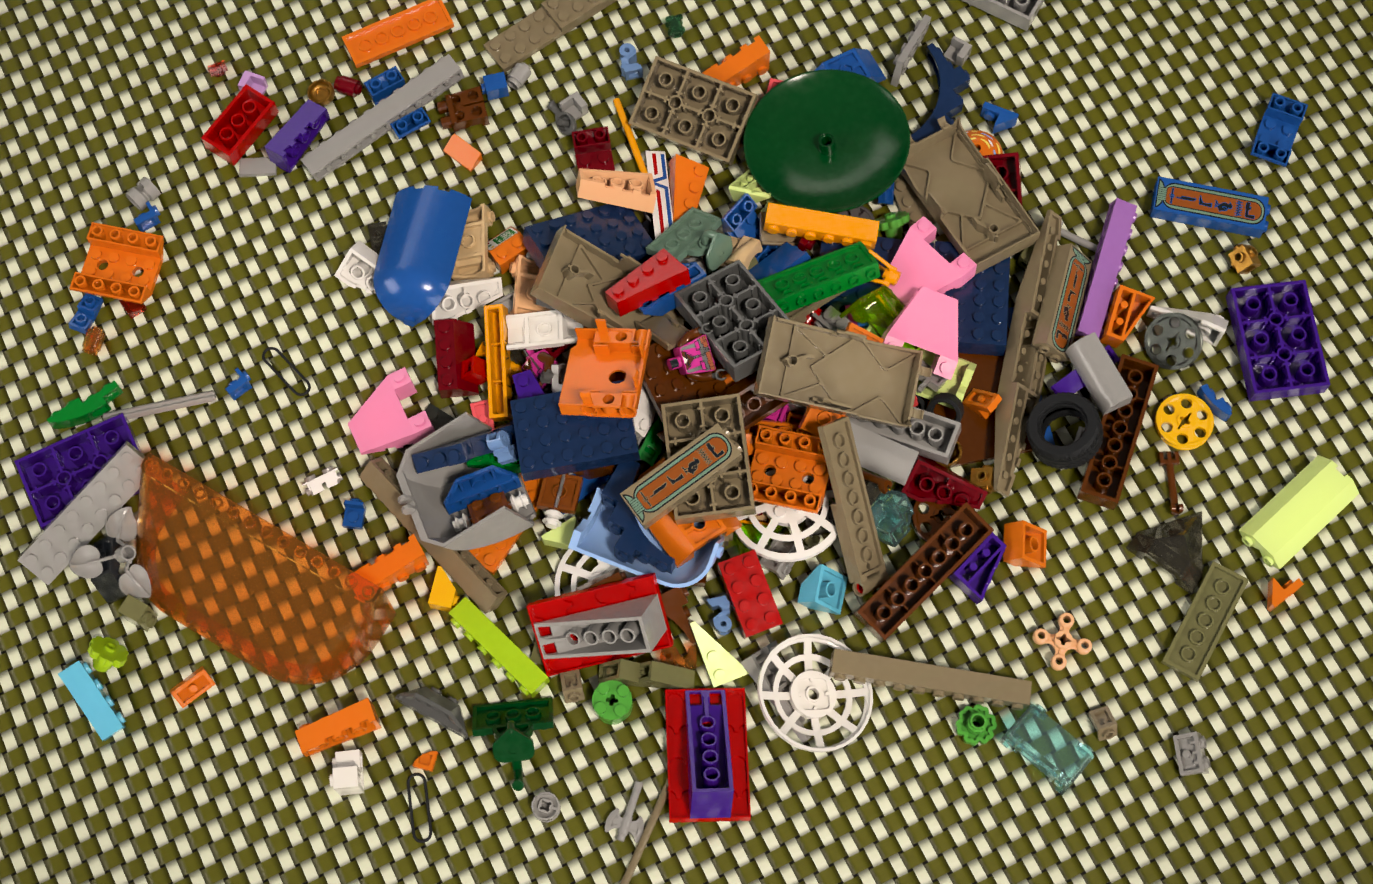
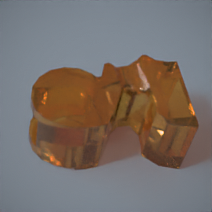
(673, 657)

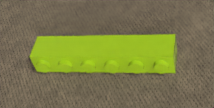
(498, 647)

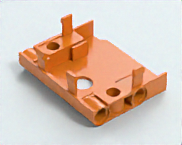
(589, 367)

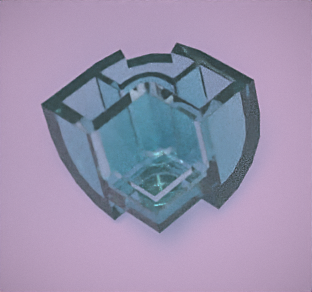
(892, 517)

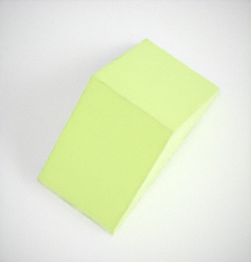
(561, 535)

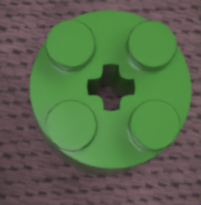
(604, 694)

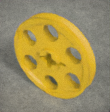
(1181, 413)

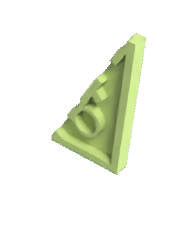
(718, 662)

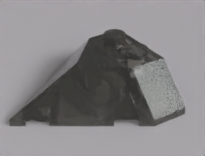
(1175, 548)

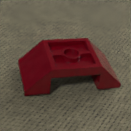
(593, 149)

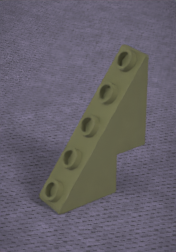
(646, 674)

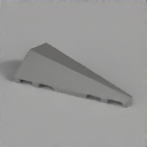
(753, 665)

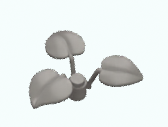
(87, 560)

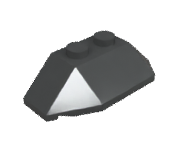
(436, 708)

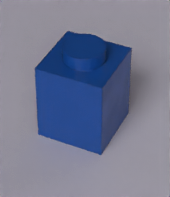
(495, 86)

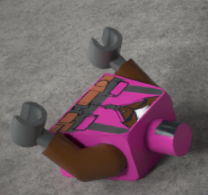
(694, 356)
(540, 365)

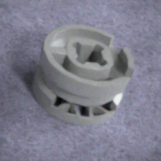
(546, 807)

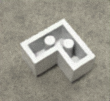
(347, 772)

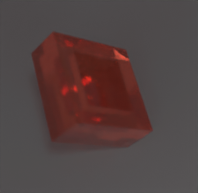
(217, 69)

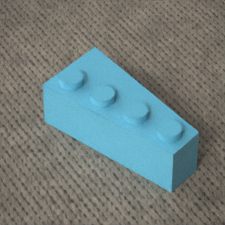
(92, 699)

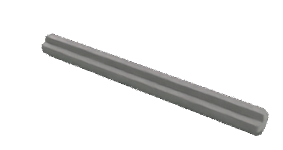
(163, 406)

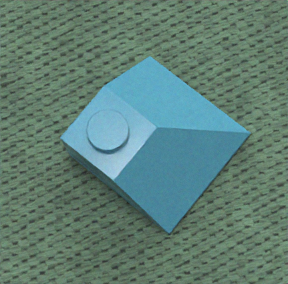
(823, 590)

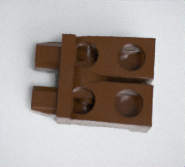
(464, 109)

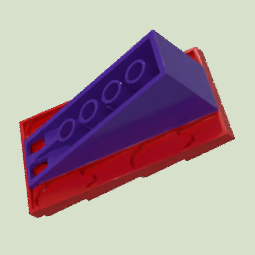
(707, 755)

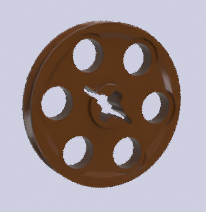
(930, 517)

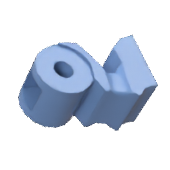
(629, 67)
(500, 445)
(721, 622)

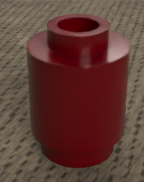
(347, 86)

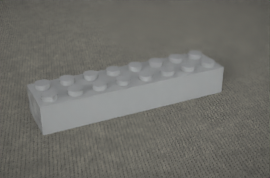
(84, 514)

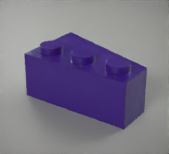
(978, 568)

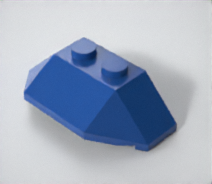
(666, 301)
(479, 486)

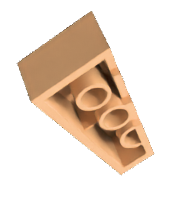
(617, 188)

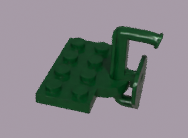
(512, 727)

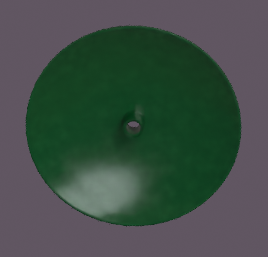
(819, 108)

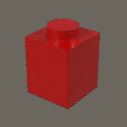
(474, 370)

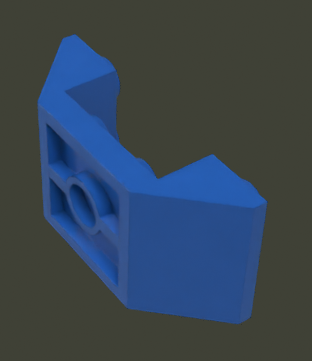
(856, 61)
(382, 87)
(1278, 129)
(743, 221)

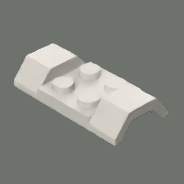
(540, 330)

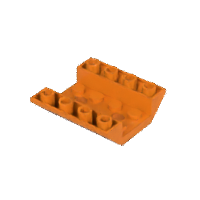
(125, 253)
(793, 458)
(685, 539)

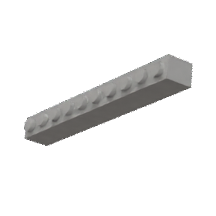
(377, 121)

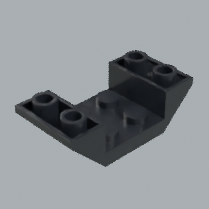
(108, 581)

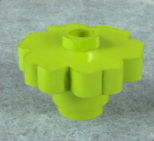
(107, 653)

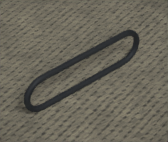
(264, 359)
(411, 810)

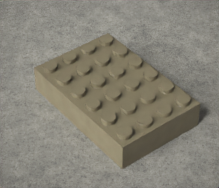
(693, 110)
(733, 490)

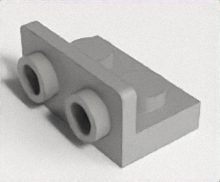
(830, 320)
(781, 569)
(1191, 753)

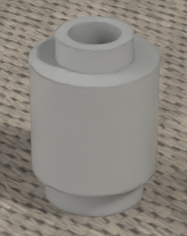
(518, 75)

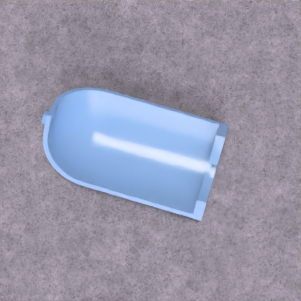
(597, 541)

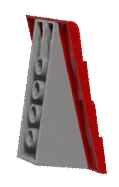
(600, 624)

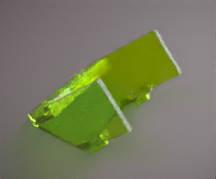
(879, 310)

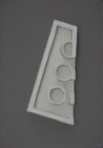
(909, 49)

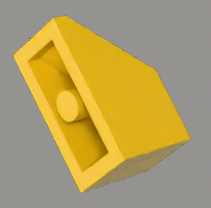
(443, 593)

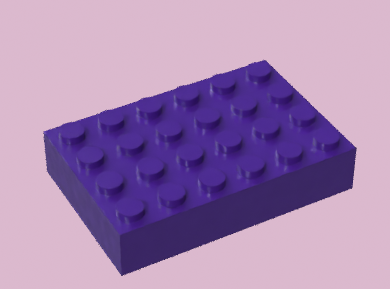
(1277, 340)
(63, 468)

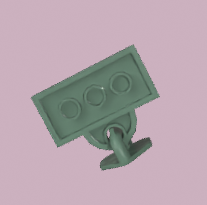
(695, 236)

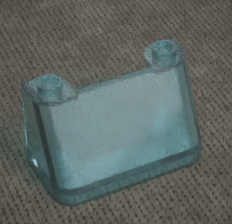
(1048, 747)

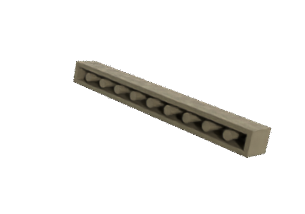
(457, 563)
(930, 679)

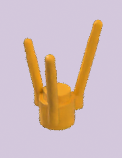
(890, 273)

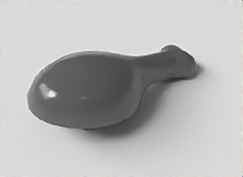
(565, 121)

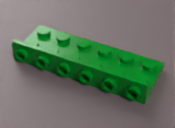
(821, 277)

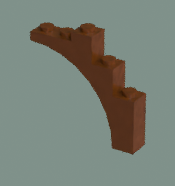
(672, 599)

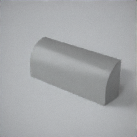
(1099, 374)
(884, 455)

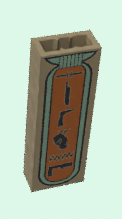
(1062, 302)
(682, 475)

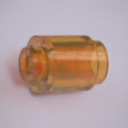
(93, 341)

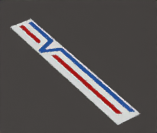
(662, 210)

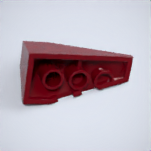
(1010, 170)
(940, 485)

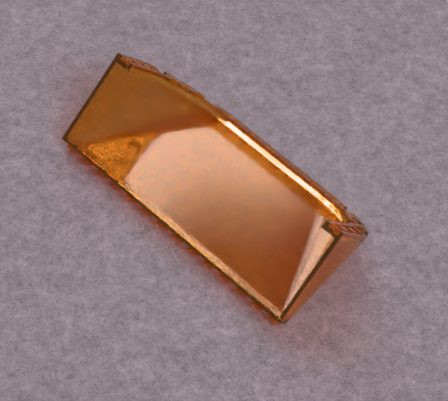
(252, 582)

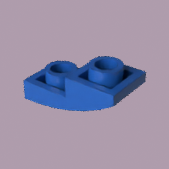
(87, 312)
(1218, 407)

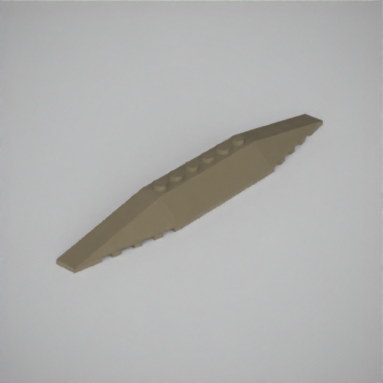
(1023, 364)

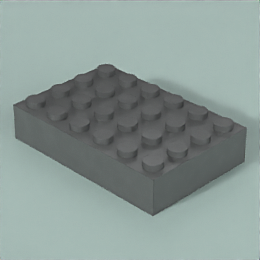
(736, 312)

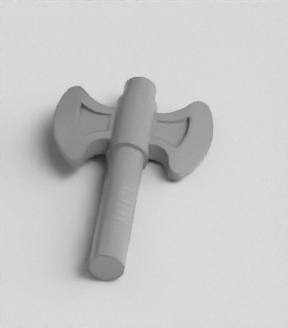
(625, 824)

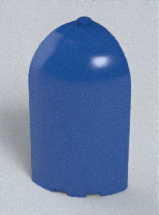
(419, 251)

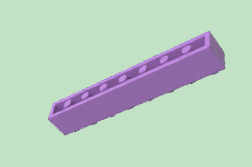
(1106, 267)

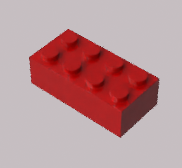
(240, 125)
(749, 594)

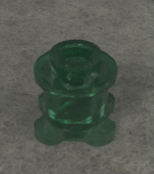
(675, 26)

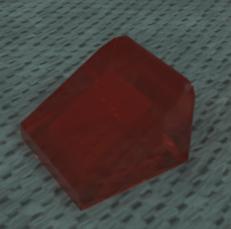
(133, 309)

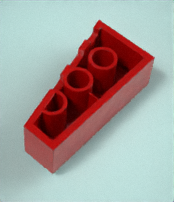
(647, 282)

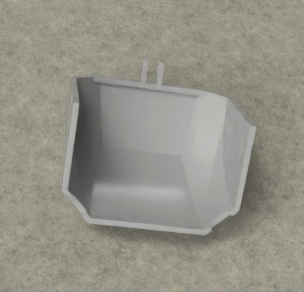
(426, 493)

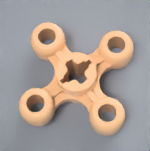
(1054, 640)

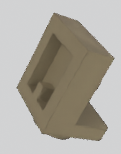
(572, 686)
(1104, 723)

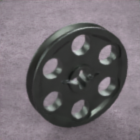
(1182, 341)

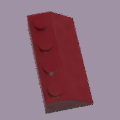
(453, 345)

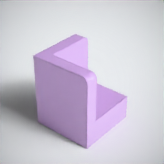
(253, 80)

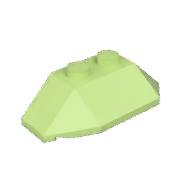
(747, 184)

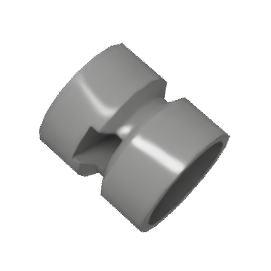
(142, 193)

